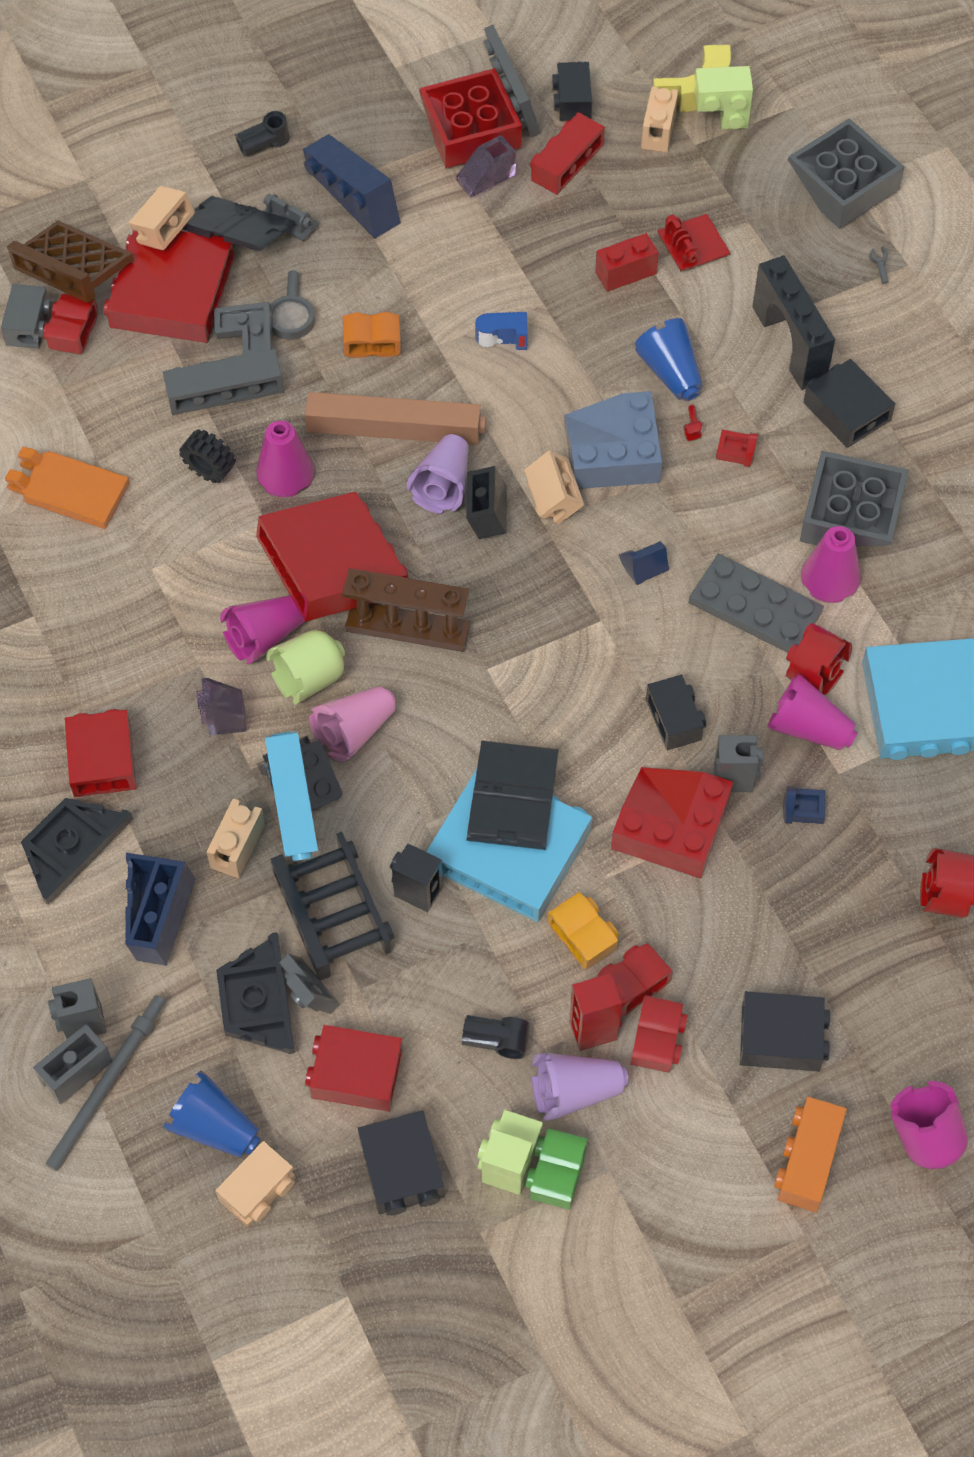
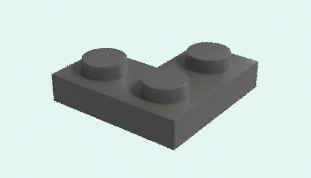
(249, 321)
(306, 986)

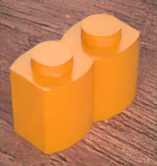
(583, 930)

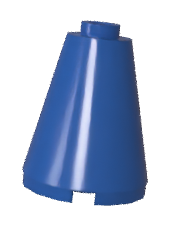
(671, 358)
(212, 1119)

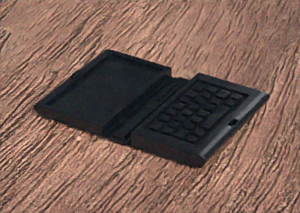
(237, 223)
(512, 795)

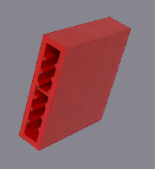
(171, 288)
(318, 545)

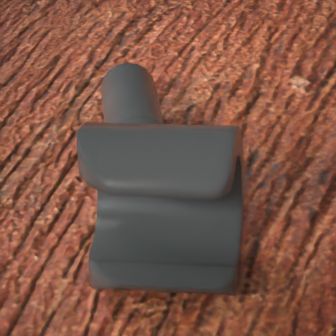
(880, 263)

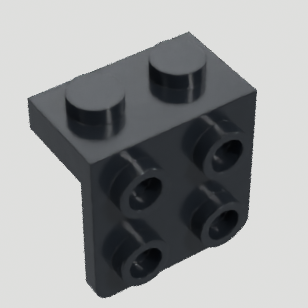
(319, 775)

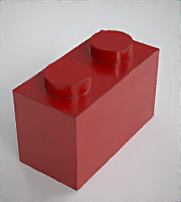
(626, 262)

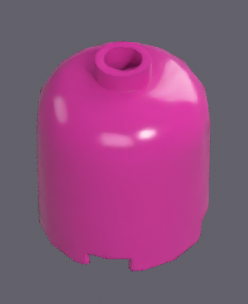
(930, 1125)

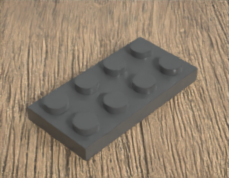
(510, 80)
(754, 603)

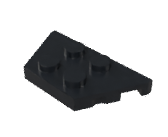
(69, 842)
(256, 997)

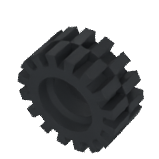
(207, 456)

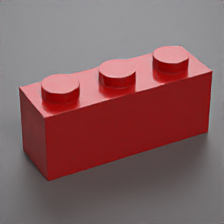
(567, 153)
(596, 1011)

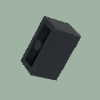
(572, 89)
(486, 502)
(675, 712)
(416, 877)

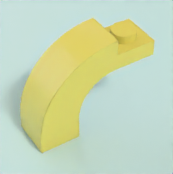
(712, 57)

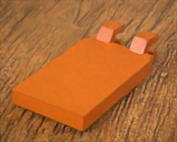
(68, 486)

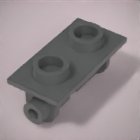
(303, 222)

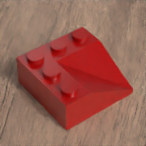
(468, 114)
(672, 818)

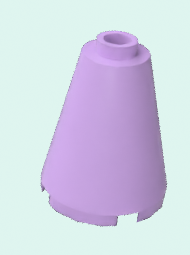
(441, 476)
(574, 1083)

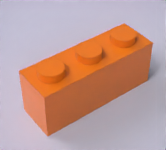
(810, 1154)

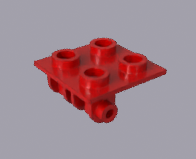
(692, 241)

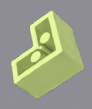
(725, 91)
(509, 1151)

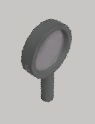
(292, 314)

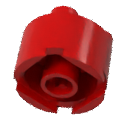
(819, 658)
(948, 884)

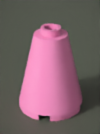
(351, 720)

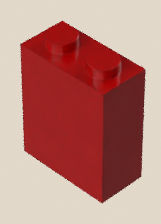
(100, 753)
(354, 1068)

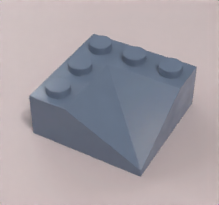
(614, 442)

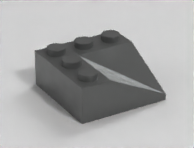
(846, 172)
(854, 496)

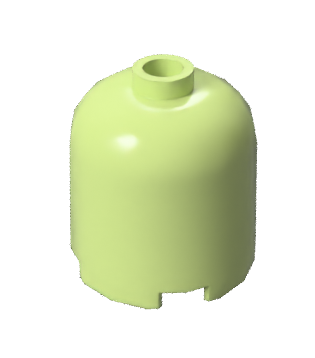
(306, 664)

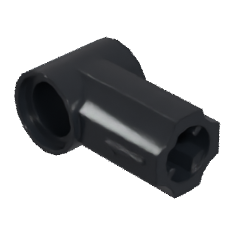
(270, 132)
(504, 1036)

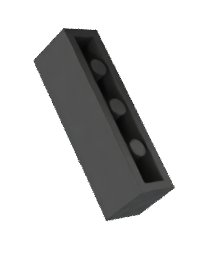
(223, 381)

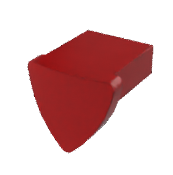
(737, 447)

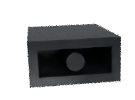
(848, 402)
(784, 1031)
(401, 1163)

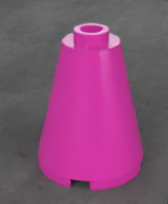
(283, 461)
(832, 567)
(259, 626)
(811, 716)

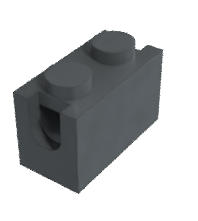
(25, 316)
(738, 761)
(75, 1006)
(73, 1063)

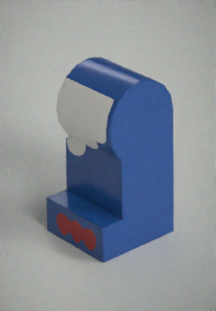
(502, 329)

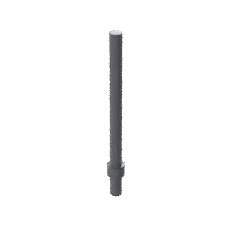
(140, 1028)

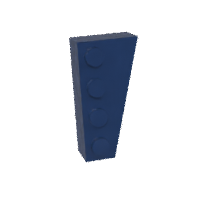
(354, 184)

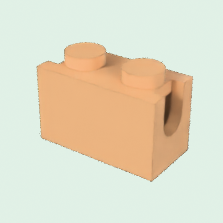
(661, 116)
(162, 217)
(553, 487)
(235, 838)
(256, 1184)

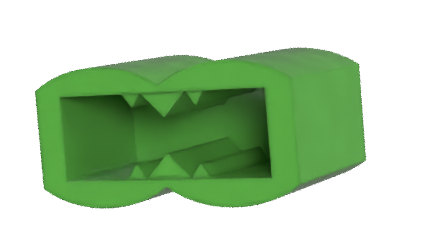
(558, 1168)

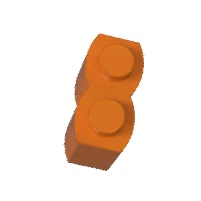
(371, 335)

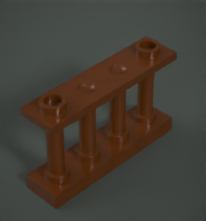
(403, 624)

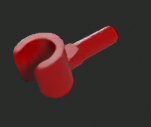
(692, 430)

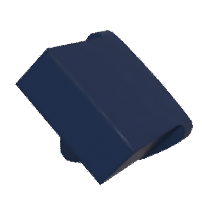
(645, 562)
(804, 805)

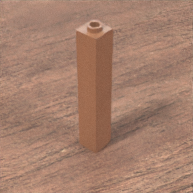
(392, 417)

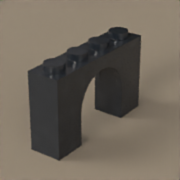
(781, 298)

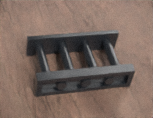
(311, 929)

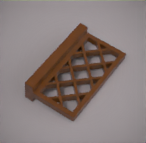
(58, 271)

